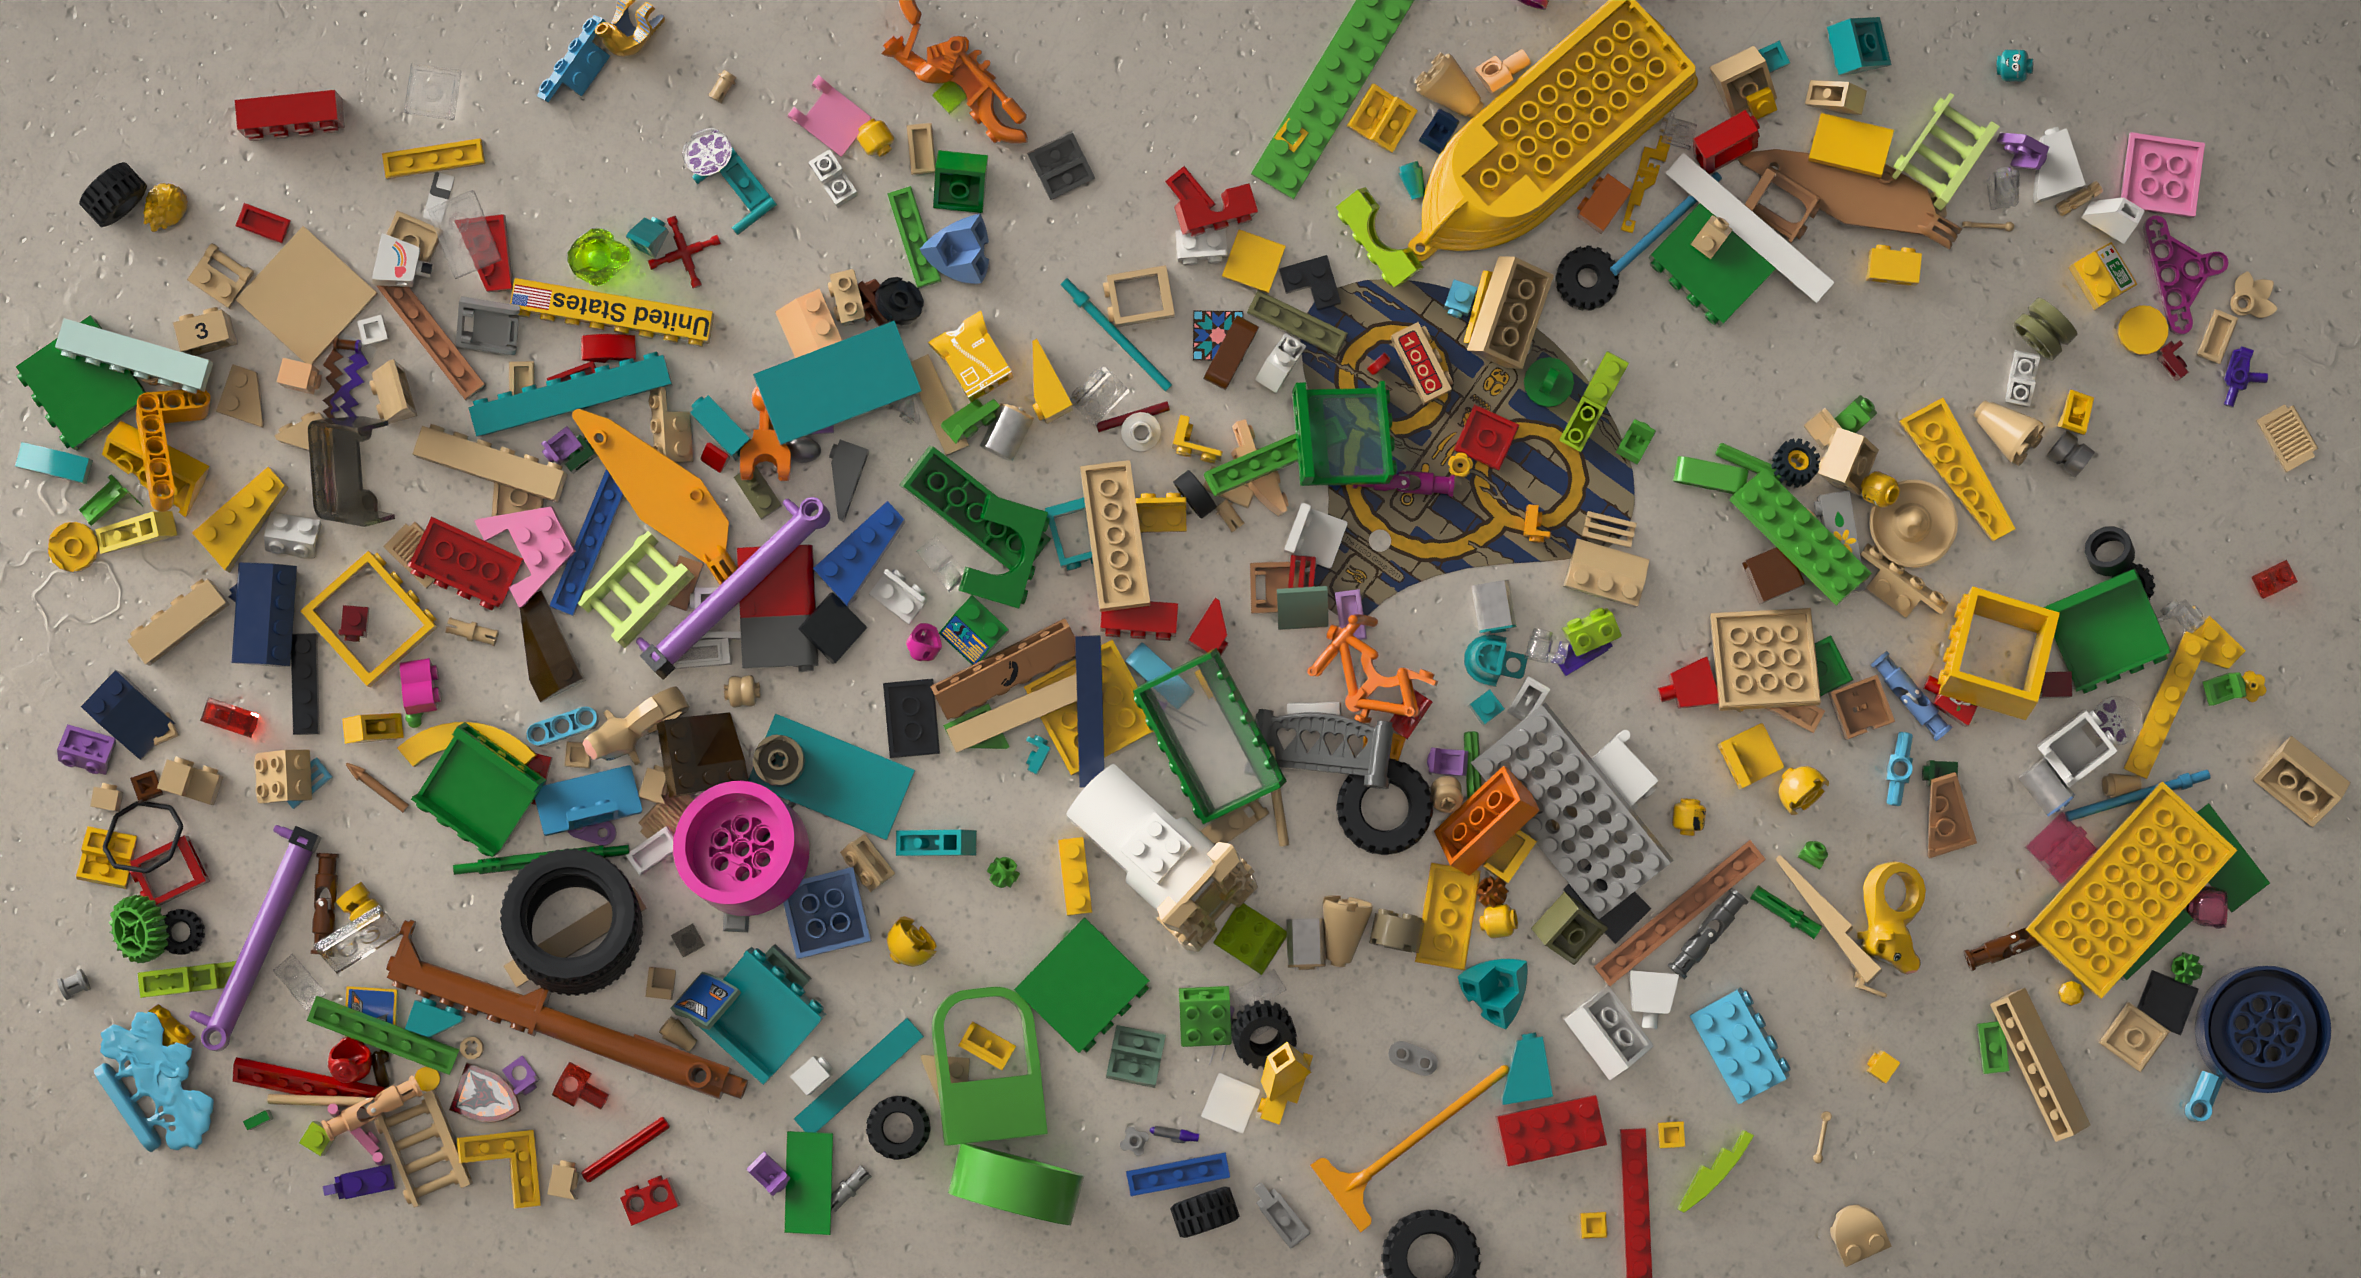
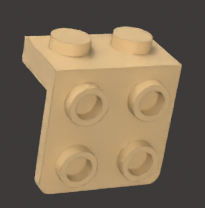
(283, 776)

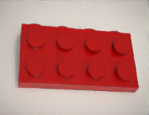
(465, 564)

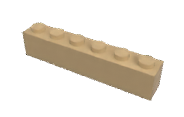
(490, 464)
(2040, 1064)

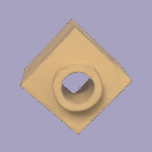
(107, 797)

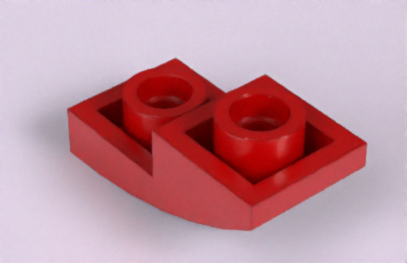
(607, 347)

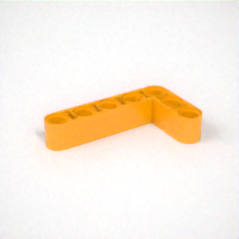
(156, 441)

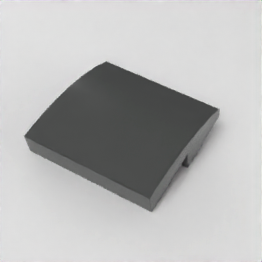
(1061, 165)

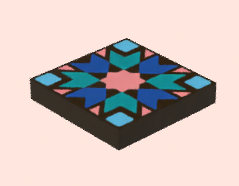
(1210, 331)

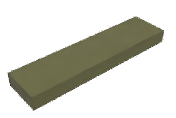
(1297, 323)

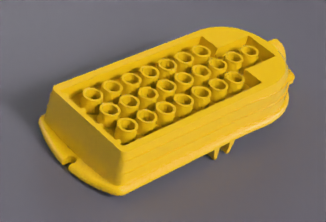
(1553, 130)

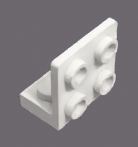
(1315, 535)

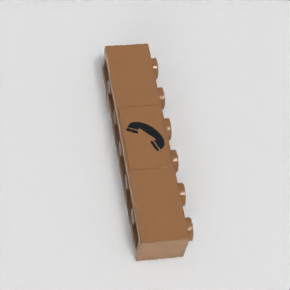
(1005, 669)

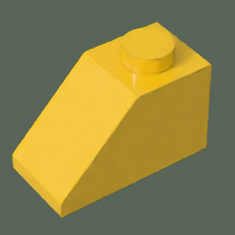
(372, 728)

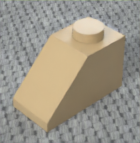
(1836, 96)

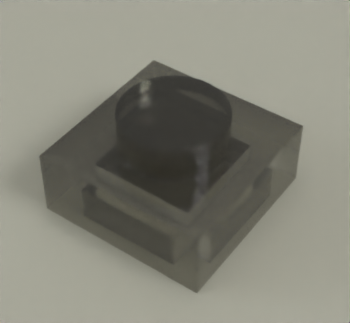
(688, 940)

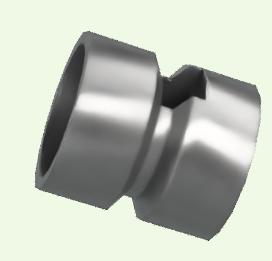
(2070, 453)

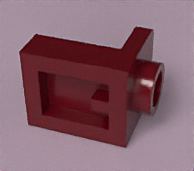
(2173, 364)
(354, 623)

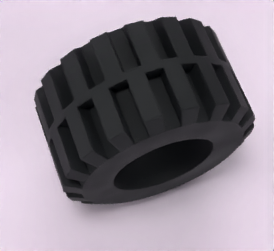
(113, 194)
(1254, 1018)
(876, 1121)
(1204, 1212)

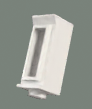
(706, 654)

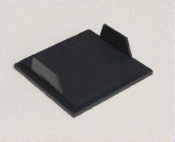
(2167, 1001)

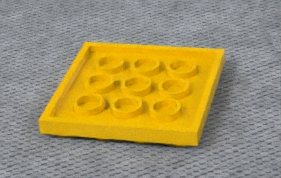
(1121, 716)

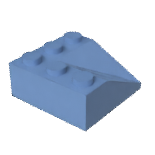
(827, 914)

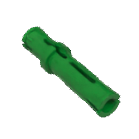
(1786, 912)

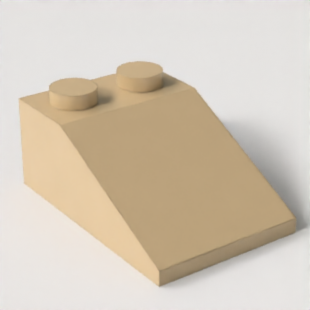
(393, 392)

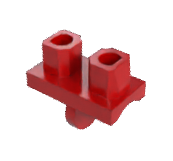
(1405, 725)

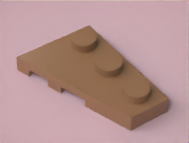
(1948, 817)

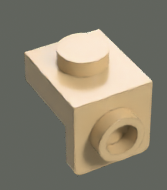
(1712, 236)

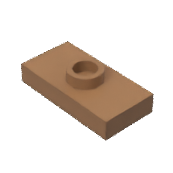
(682, 600)

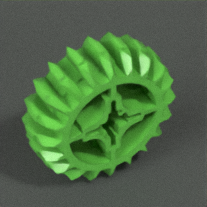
(139, 928)

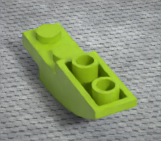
(1594, 401)

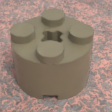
(765, 756)
(1397, 932)

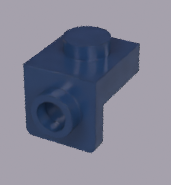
(1439, 131)

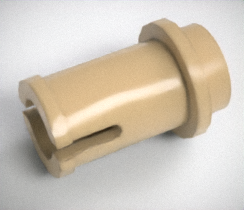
(722, 86)
(1229, 515)

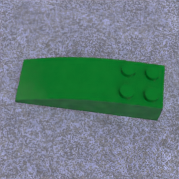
(959, 502)

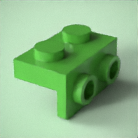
(969, 419)

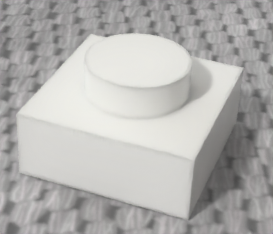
(373, 330)

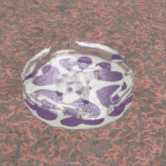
(707, 152)
(2120, 717)

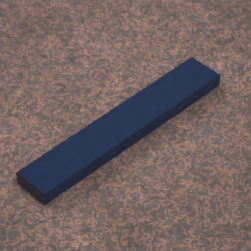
(1089, 707)

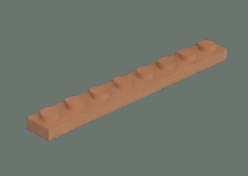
(1679, 913)

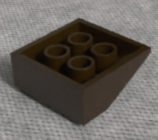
(700, 753)

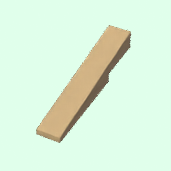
(1833, 922)

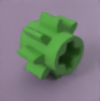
(1003, 872)
(2187, 968)

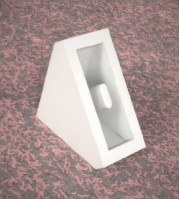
(1528, 698)

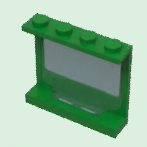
(1343, 435)

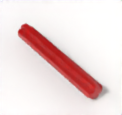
(625, 1149)

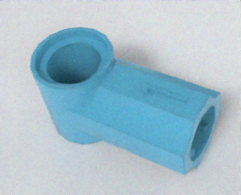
(2205, 1095)

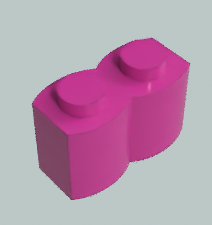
(419, 686)

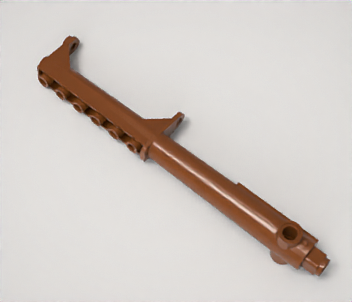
(531, 1013)

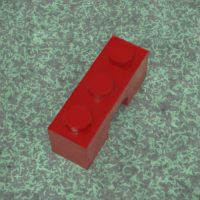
(1196, 216)

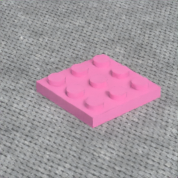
(2163, 174)

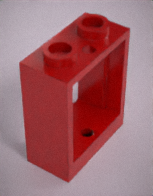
(1726, 142)
(192, 861)

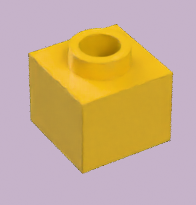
(1882, 1066)

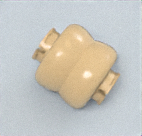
(742, 691)
(1446, 794)

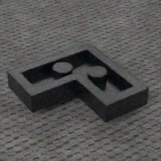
(1313, 274)

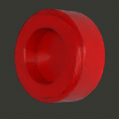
(1378, 364)

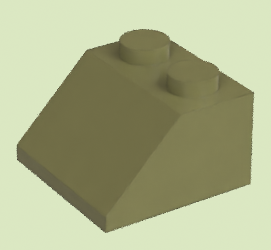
(1569, 928)

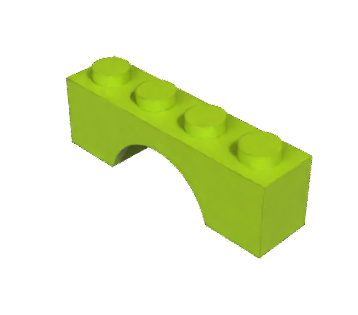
(1360, 213)

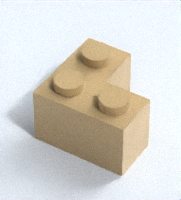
(185, 780)

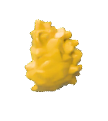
(164, 206)

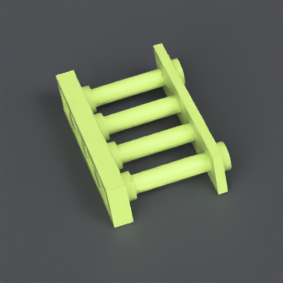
(1968, 153)
(658, 597)

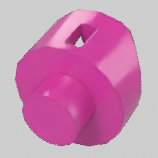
(924, 646)

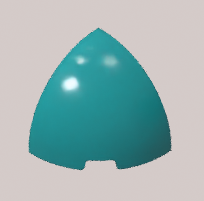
(1496, 988)

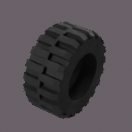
(1394, 840)
(1430, 1222)

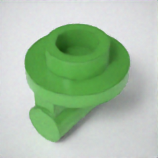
(1814, 854)

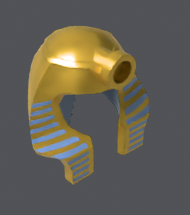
(624, 38)

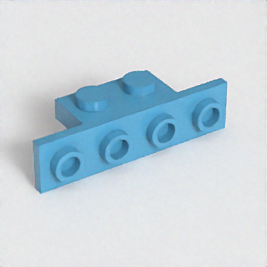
(579, 64)

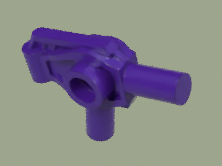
(2238, 374)

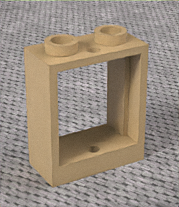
(1164, 287)

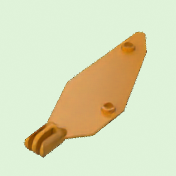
(662, 493)

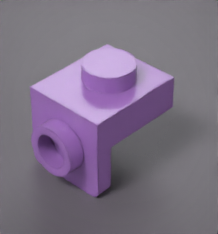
(561, 446)
(1448, 761)
(769, 1173)

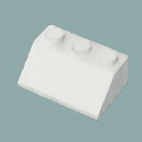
(1609, 1033)

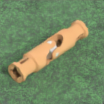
(383, 1102)

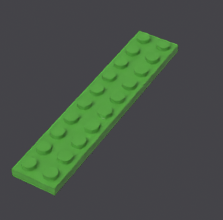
(1330, 92)

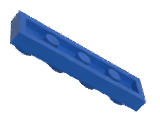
(1178, 1174)

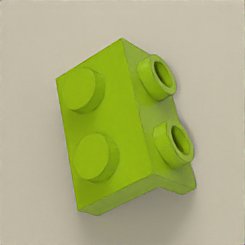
(1592, 631)

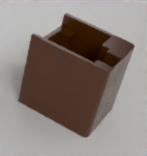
(1772, 575)

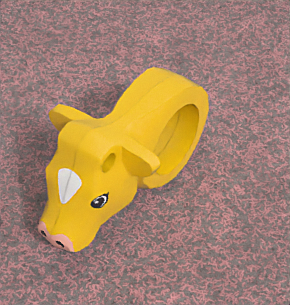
(1887, 933)

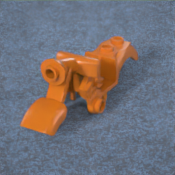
(951, 63)

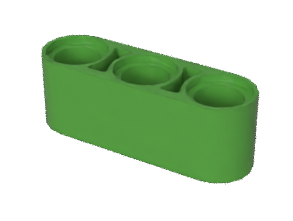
(1709, 475)

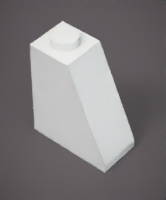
(2061, 170)

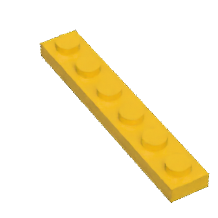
(2166, 704)

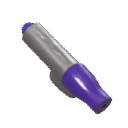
(1176, 1135)

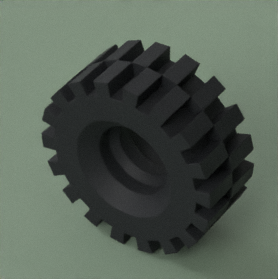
(1582, 296)

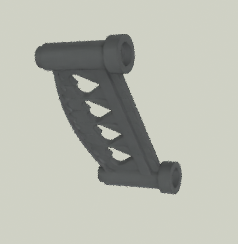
(1370, 762)

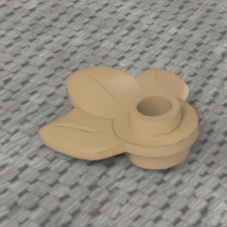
(2255, 295)

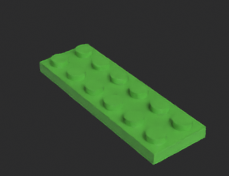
(1800, 536)

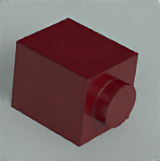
(2056, 685)

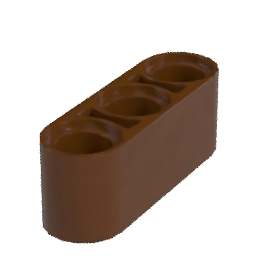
(1231, 352)

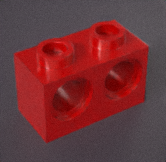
(652, 1206)

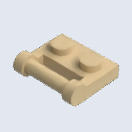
(216, 283)

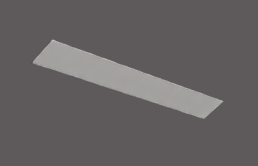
(1750, 227)

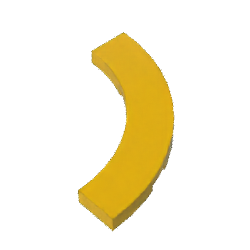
(438, 738)

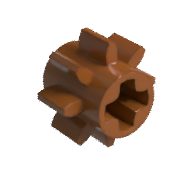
(1492, 891)

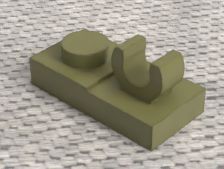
(759, 494)

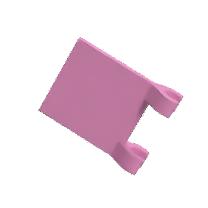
(832, 118)

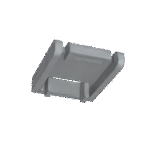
(493, 328)

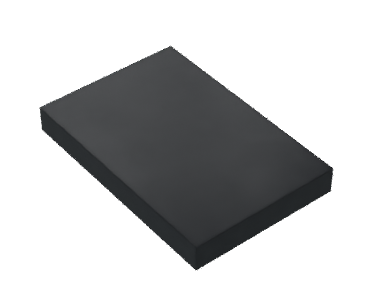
(911, 718)
(1621, 917)

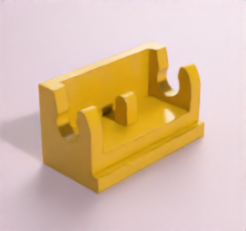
(987, 1045)

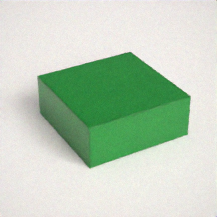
(258, 1120)

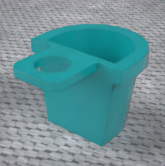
(1487, 660)

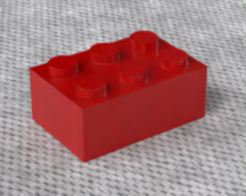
(1156, 620)

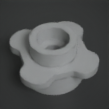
(1131, 1134)

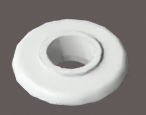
(1136, 420)

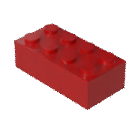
(289, 114)
(1551, 1130)

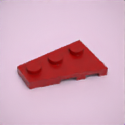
(498, 275)

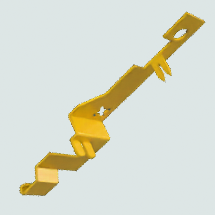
(1649, 174)

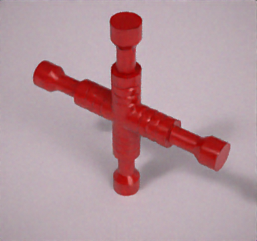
(684, 252)

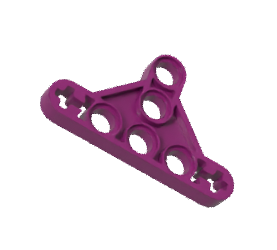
(2183, 284)

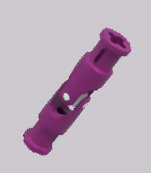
(1428, 485)

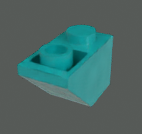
(431, 1020)

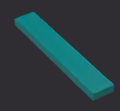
(859, 1077)

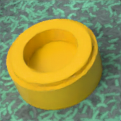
(427, 1078)

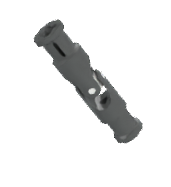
(1699, 944)

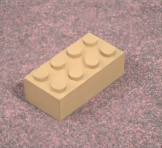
(1510, 312)

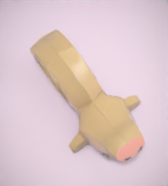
(620, 735)

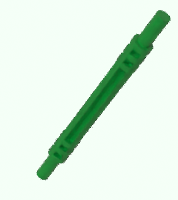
(517, 862)

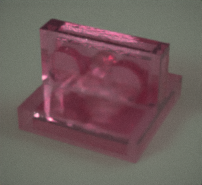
(2061, 847)

